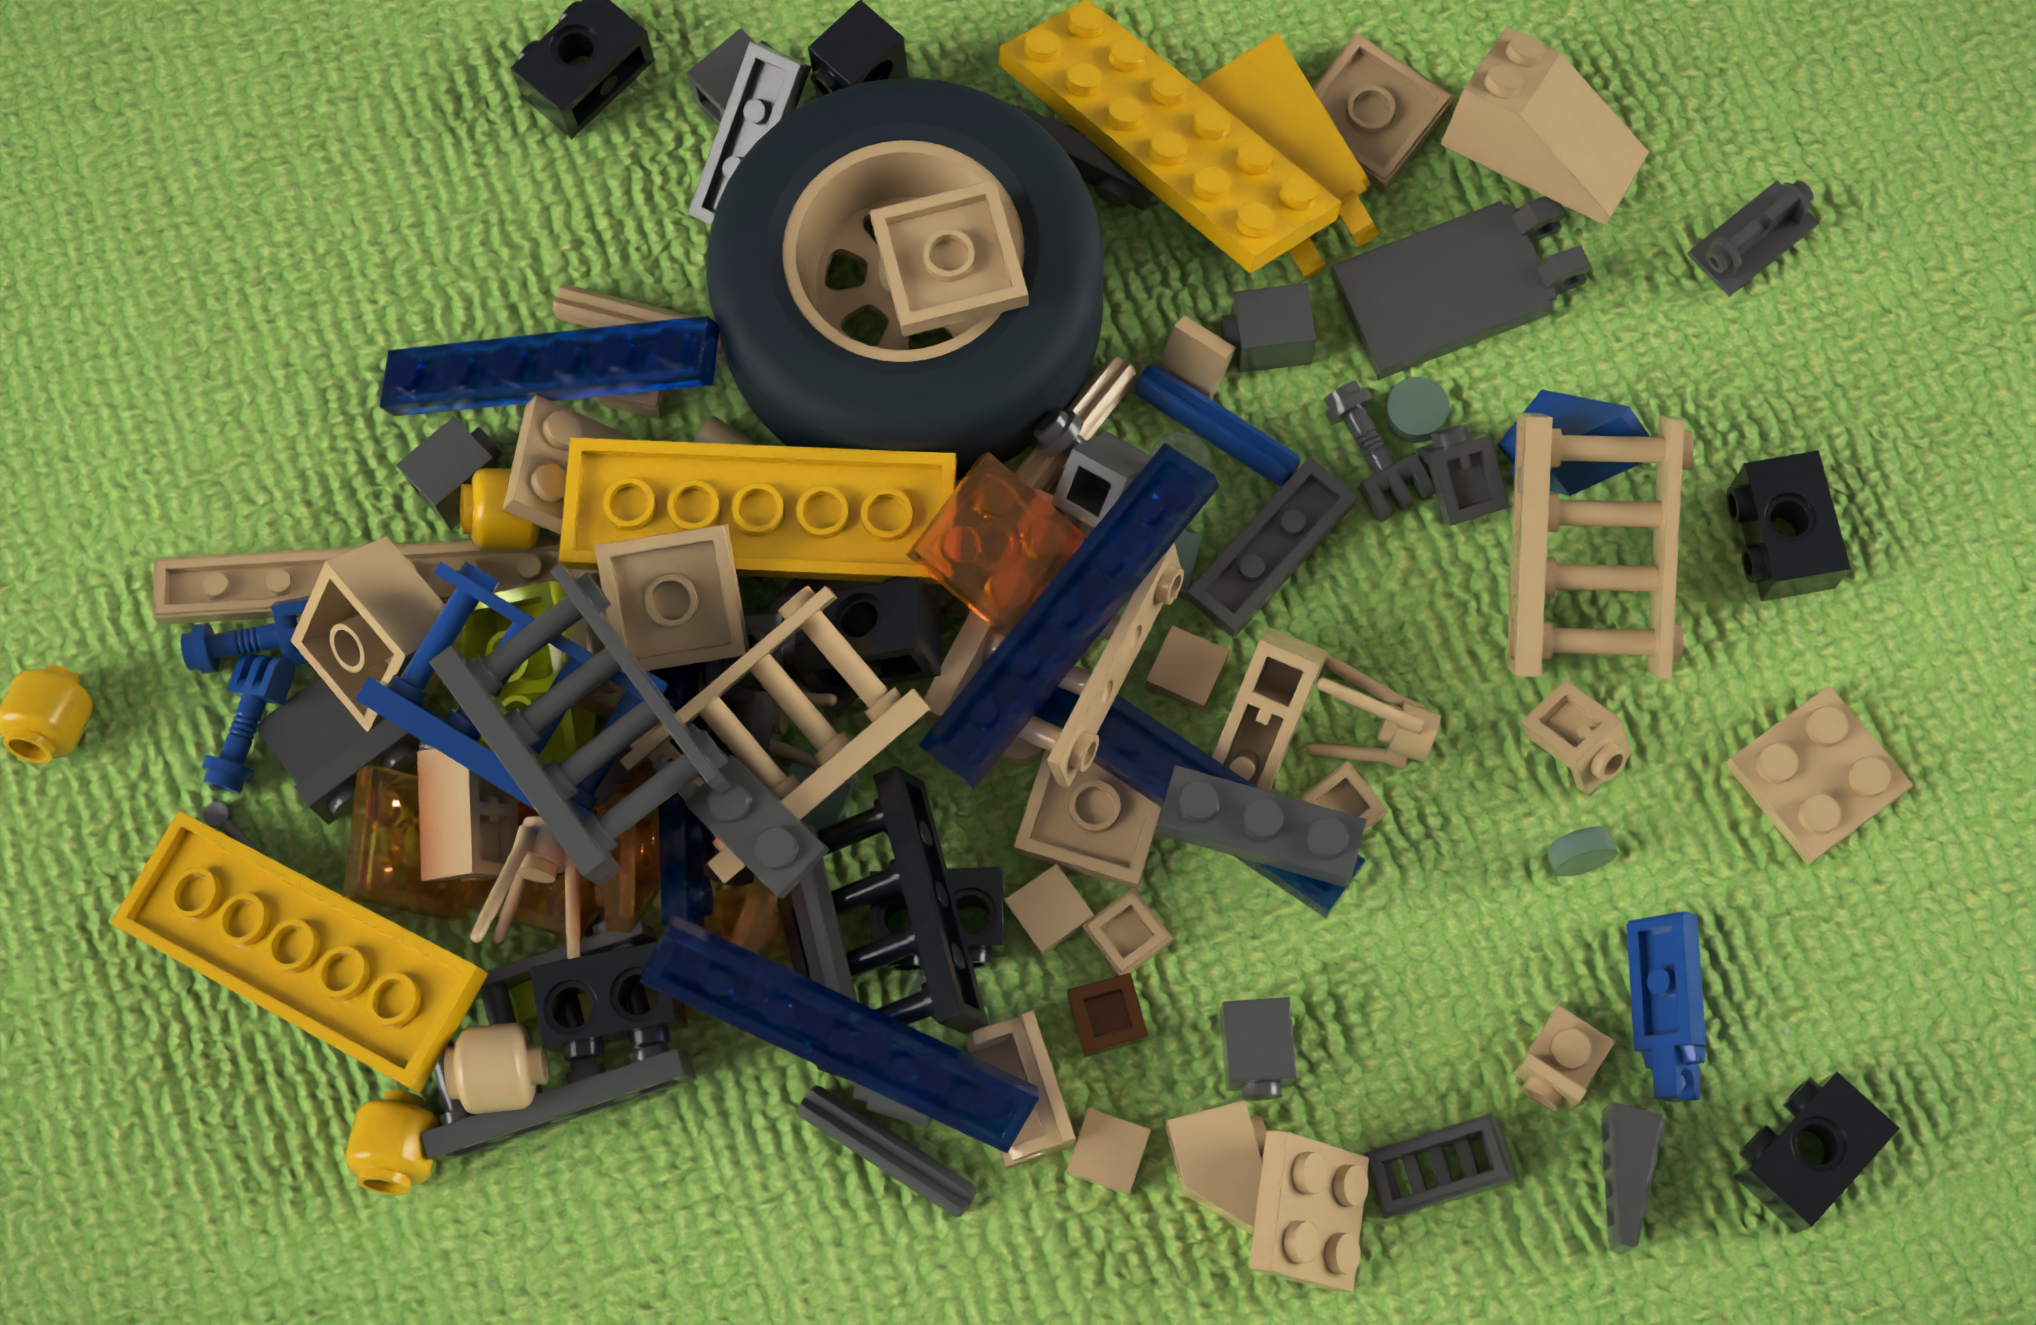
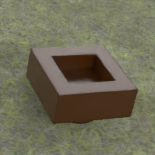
(1107, 1014)

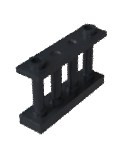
(923, 879)

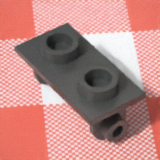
(1756, 235)

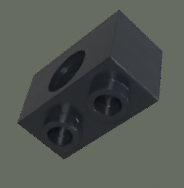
(577, 93)
(1799, 493)
(897, 649)
(1851, 1137)

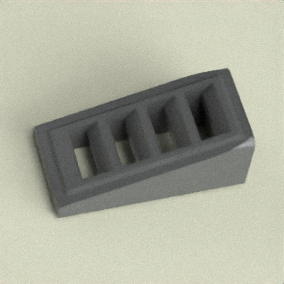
(1460, 1134)
(1629, 1160)

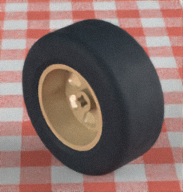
(810, 198)

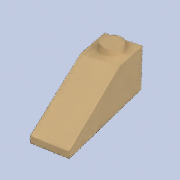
(1269, 707)

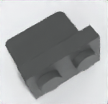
(326, 746)

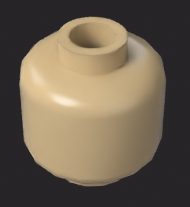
(494, 1068)

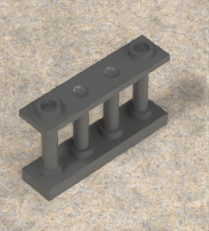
(554, 784)
(588, 1084)

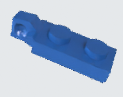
(1668, 1002)

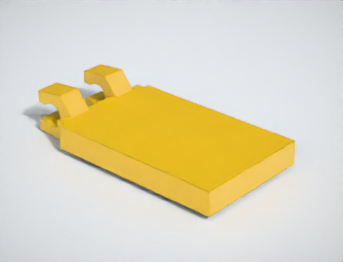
(1280, 106)

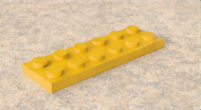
(1169, 135)
(783, 505)
(300, 950)

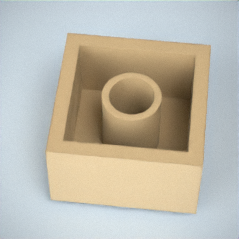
(367, 622)

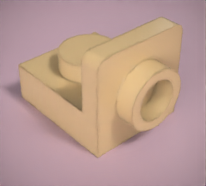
(1579, 735)
(1562, 1060)

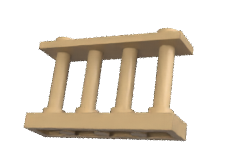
(1541, 512)
(1077, 742)
(837, 753)

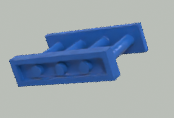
(456, 735)

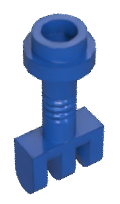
(204, 648)
(257, 682)

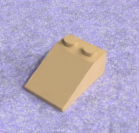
(1545, 128)

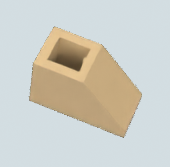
(1220, 1160)

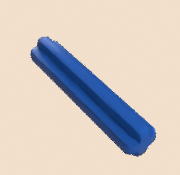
(1217, 424)

